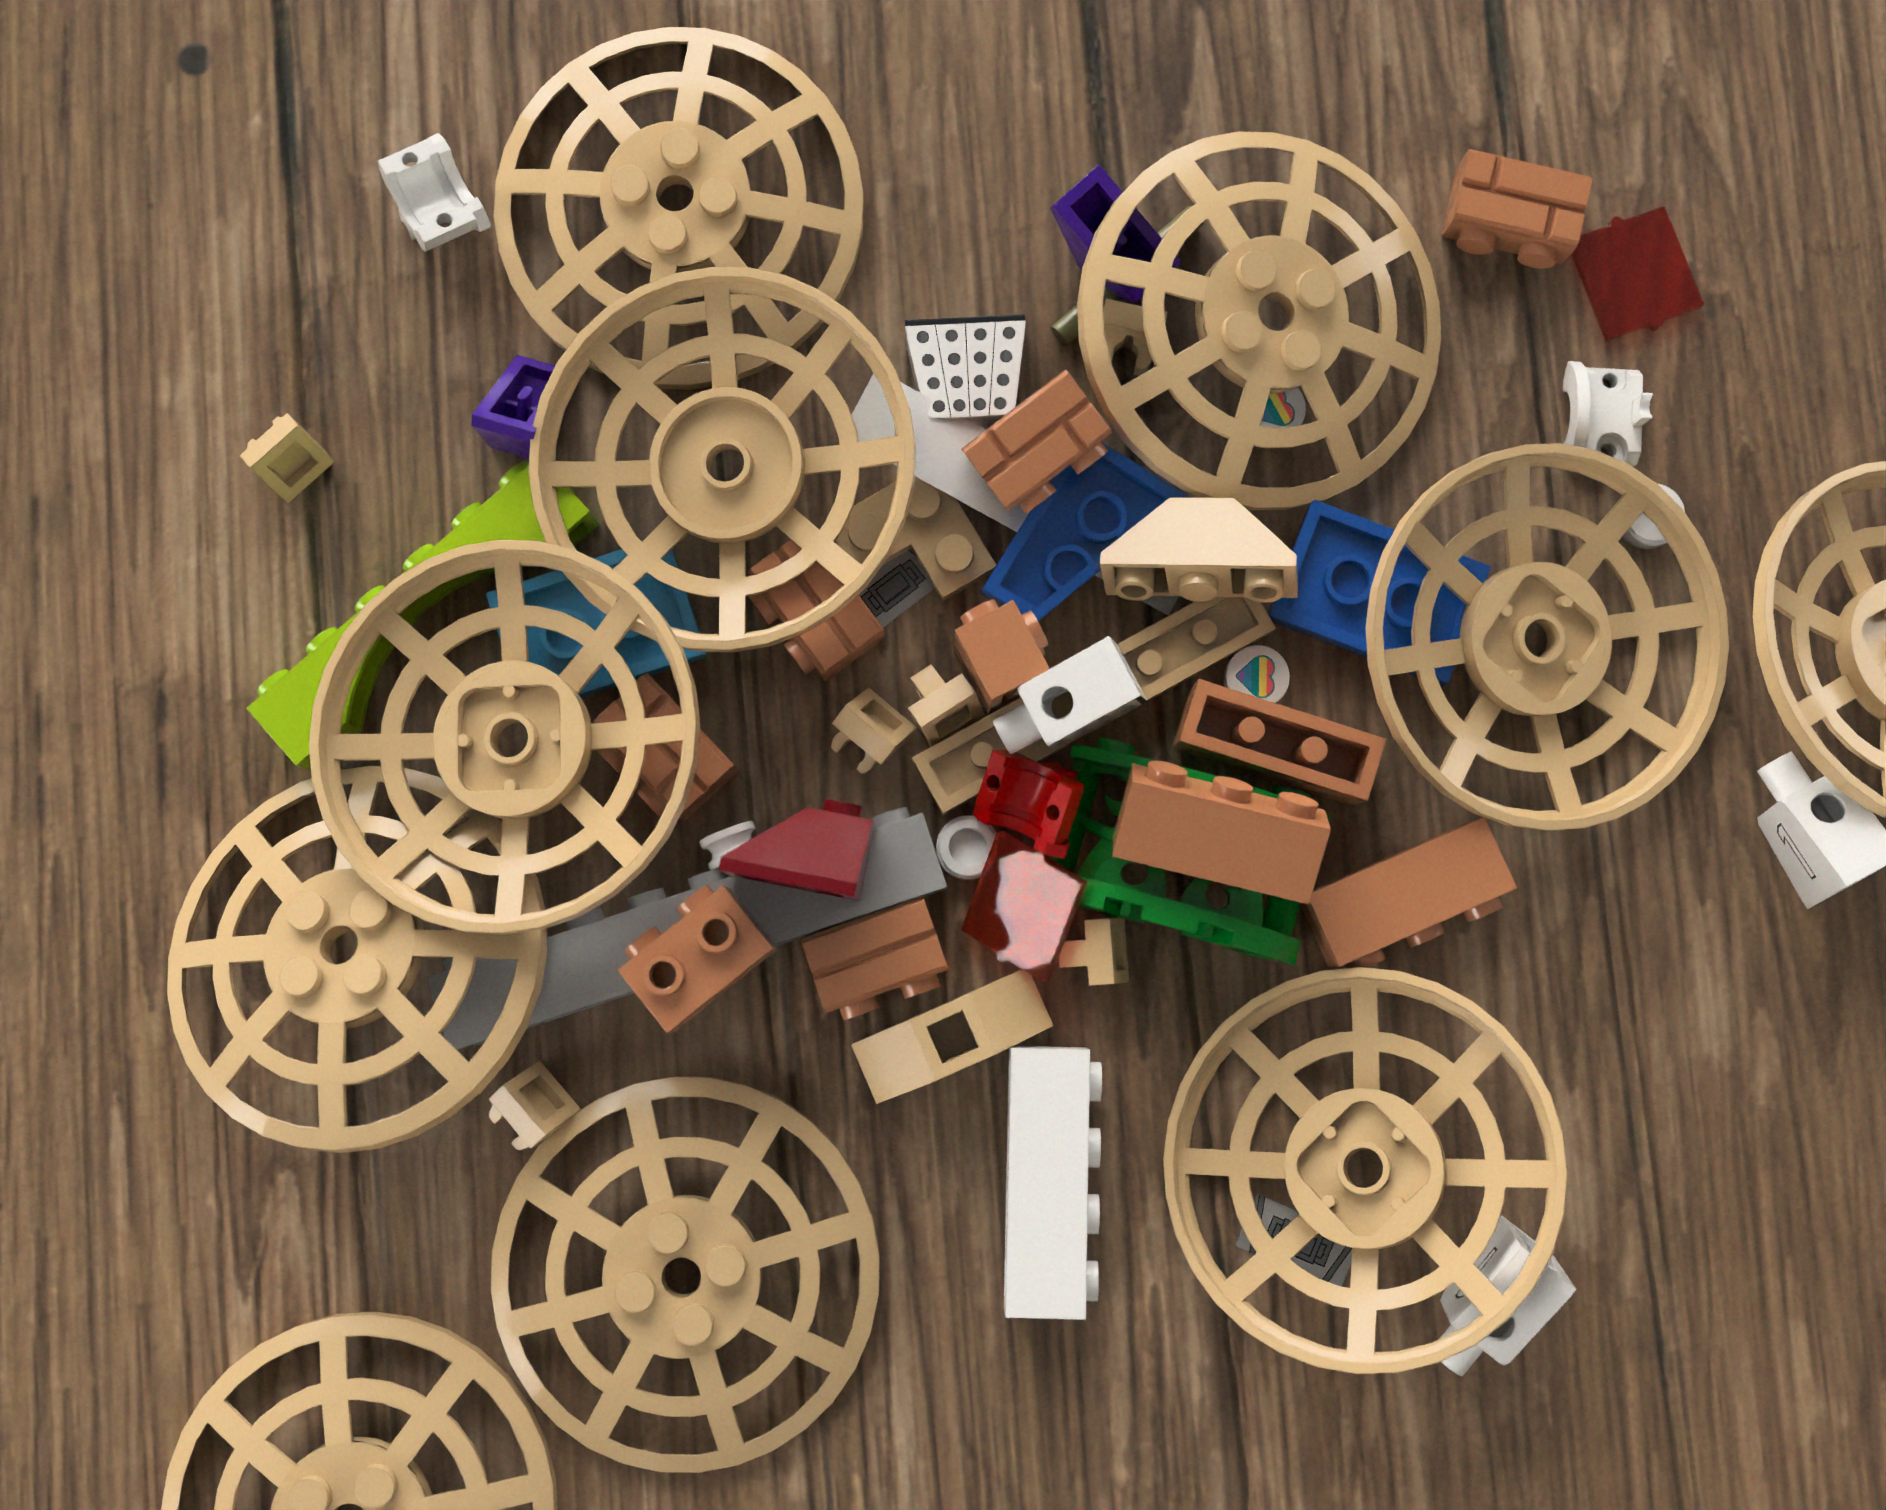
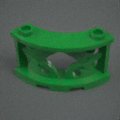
(1236, 927)

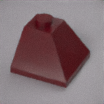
(809, 852)

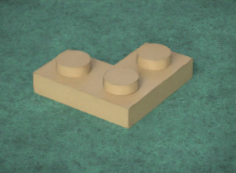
(933, 530)

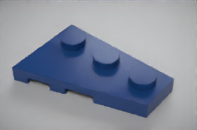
(1067, 532)

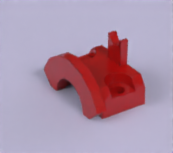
(1030, 799)

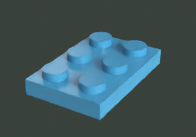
(640, 653)

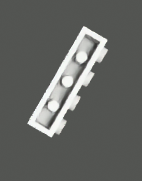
(1049, 1182)

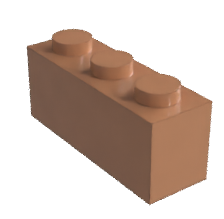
(1279, 743)
(1221, 831)
(1409, 895)

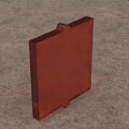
(1635, 274)
(1023, 906)

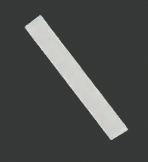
(942, 460)

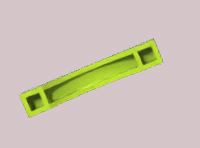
(289, 696)

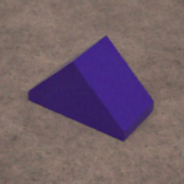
(1082, 212)
(510, 407)

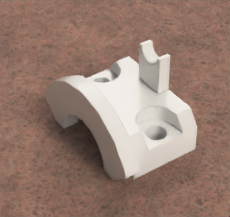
(432, 193)
(1605, 415)

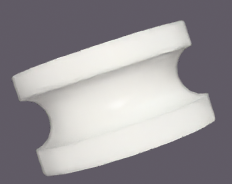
(726, 840)

